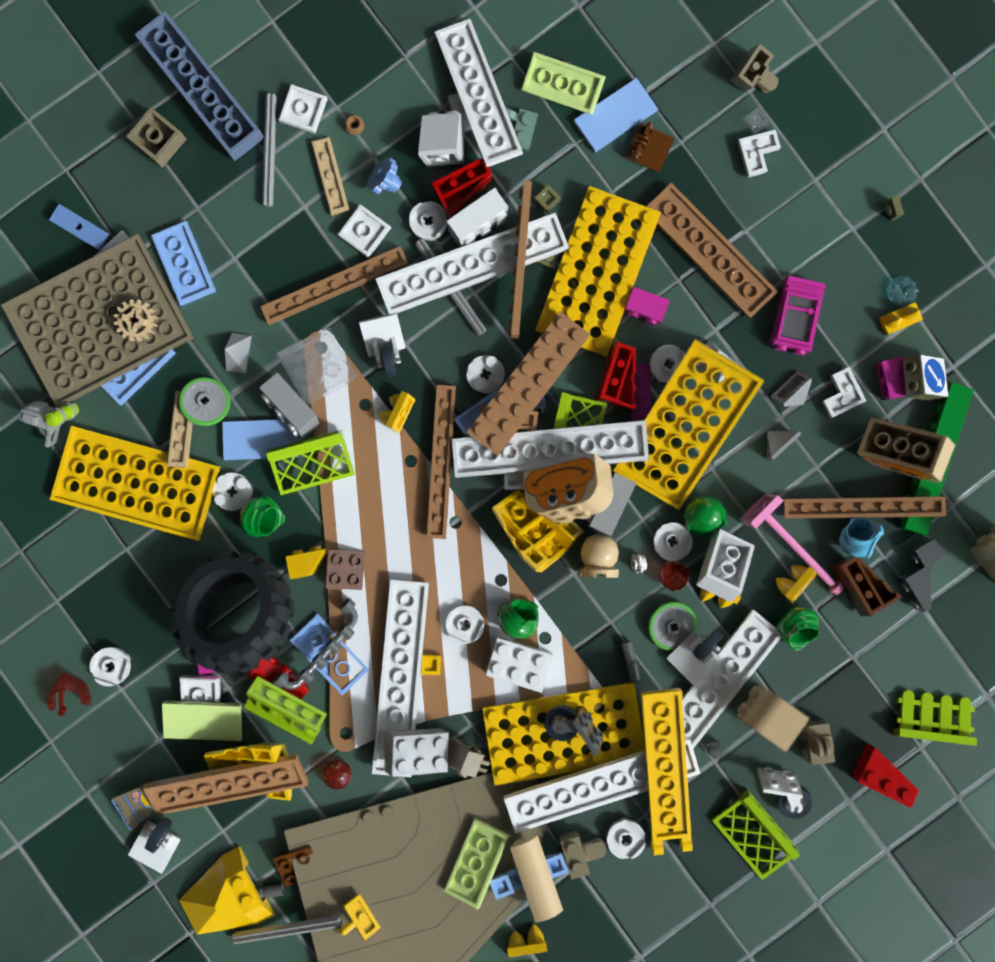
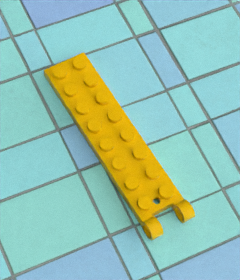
(666, 768)

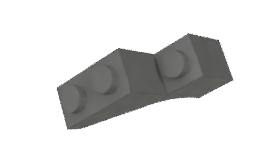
(917, 581)

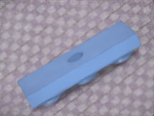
(71, 222)

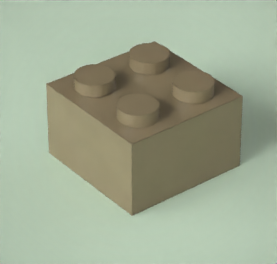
(156, 137)

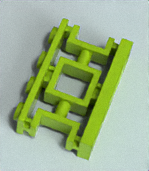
(284, 710)

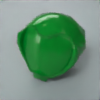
(260, 516)
(705, 516)
(518, 618)
(799, 627)

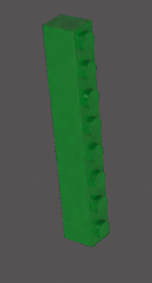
(947, 421)

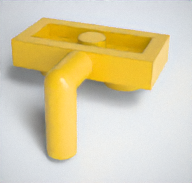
(360, 918)

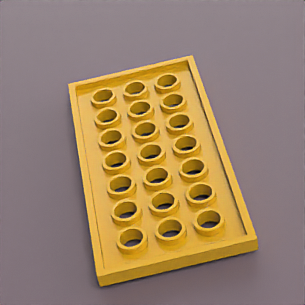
(585, 277)
(718, 433)
(118, 509)
(559, 764)

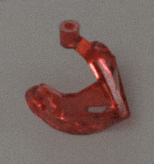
(65, 683)

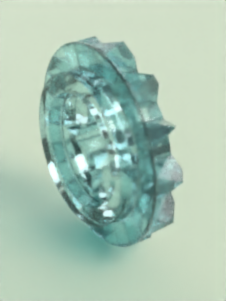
(894, 288)

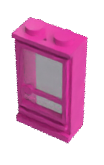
(797, 315)

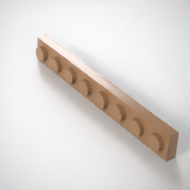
(520, 252)
(334, 285)
(441, 462)
(865, 507)

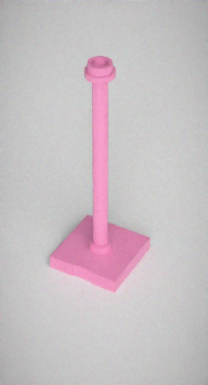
(761, 511)

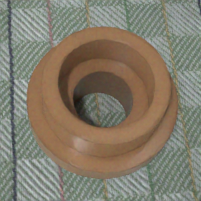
(350, 121)

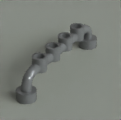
(320, 660)

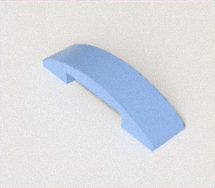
(509, 881)

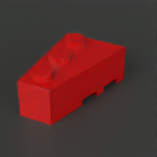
(462, 186)
(618, 377)
(269, 669)
(882, 776)

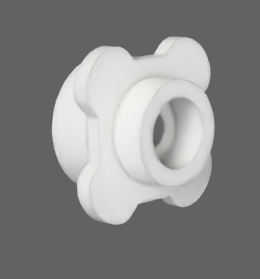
(638, 563)

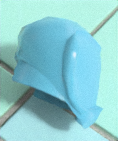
(860, 537)

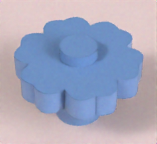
(384, 177)

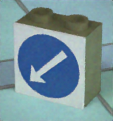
(925, 378)

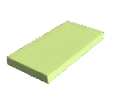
(563, 83)
(202, 720)
(476, 863)

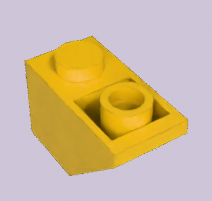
(305, 564)

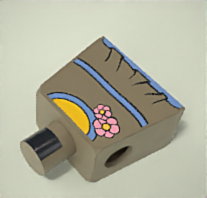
(133, 806)

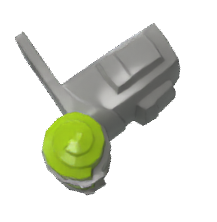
(48, 418)

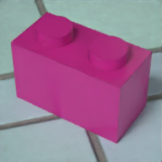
(646, 306)
(891, 378)

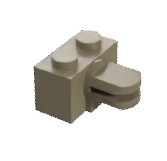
(754, 71)
(817, 742)
(466, 758)
(579, 853)

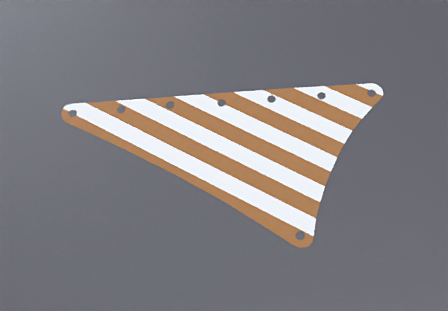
(387, 518)

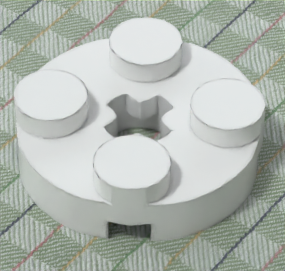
(427, 210)
(658, 359)
(486, 363)
(225, 483)
(681, 535)
(469, 634)
(100, 670)
(625, 827)

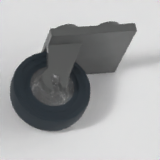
(564, 723)

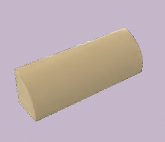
(536, 878)

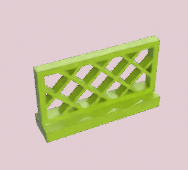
(565, 408)
(306, 446)
(767, 823)

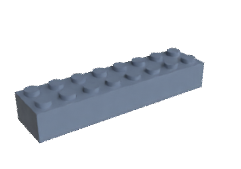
(199, 86)

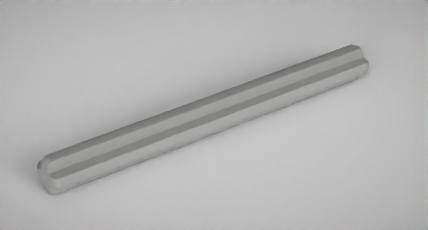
(269, 150)
(458, 298)
(287, 929)

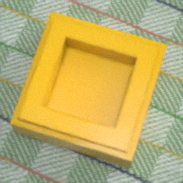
(431, 665)

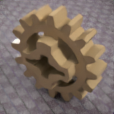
(137, 313)

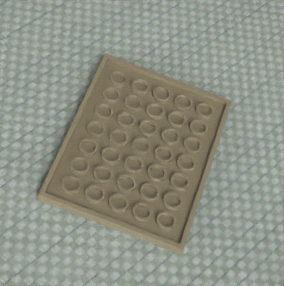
(71, 321)

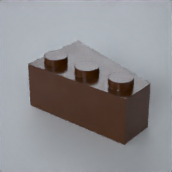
(864, 587)

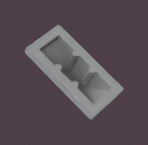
(237, 353)
(794, 390)
(778, 441)

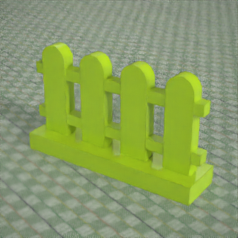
(926, 719)

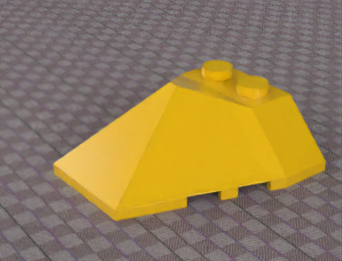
(534, 536)
(260, 752)
(225, 897)

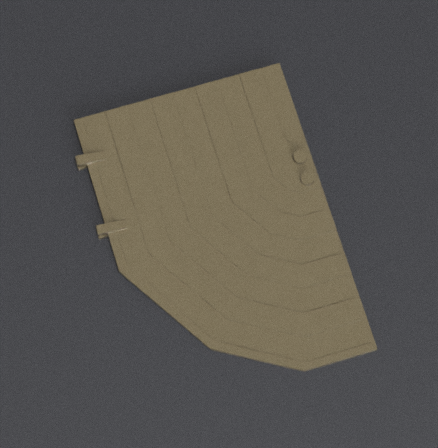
(400, 864)

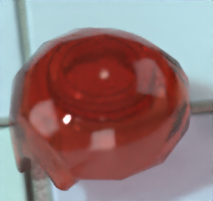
(674, 575)
(336, 774)

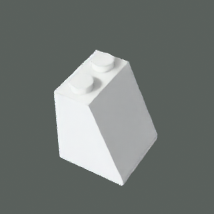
(442, 139)

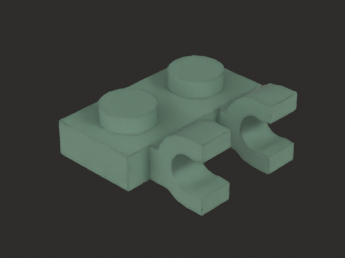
(525, 126)

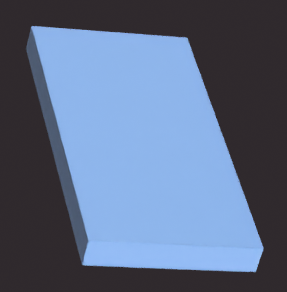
(616, 115)
(183, 263)
(126, 385)
(253, 438)
(312, 640)

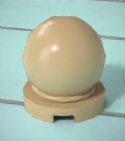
(599, 555)

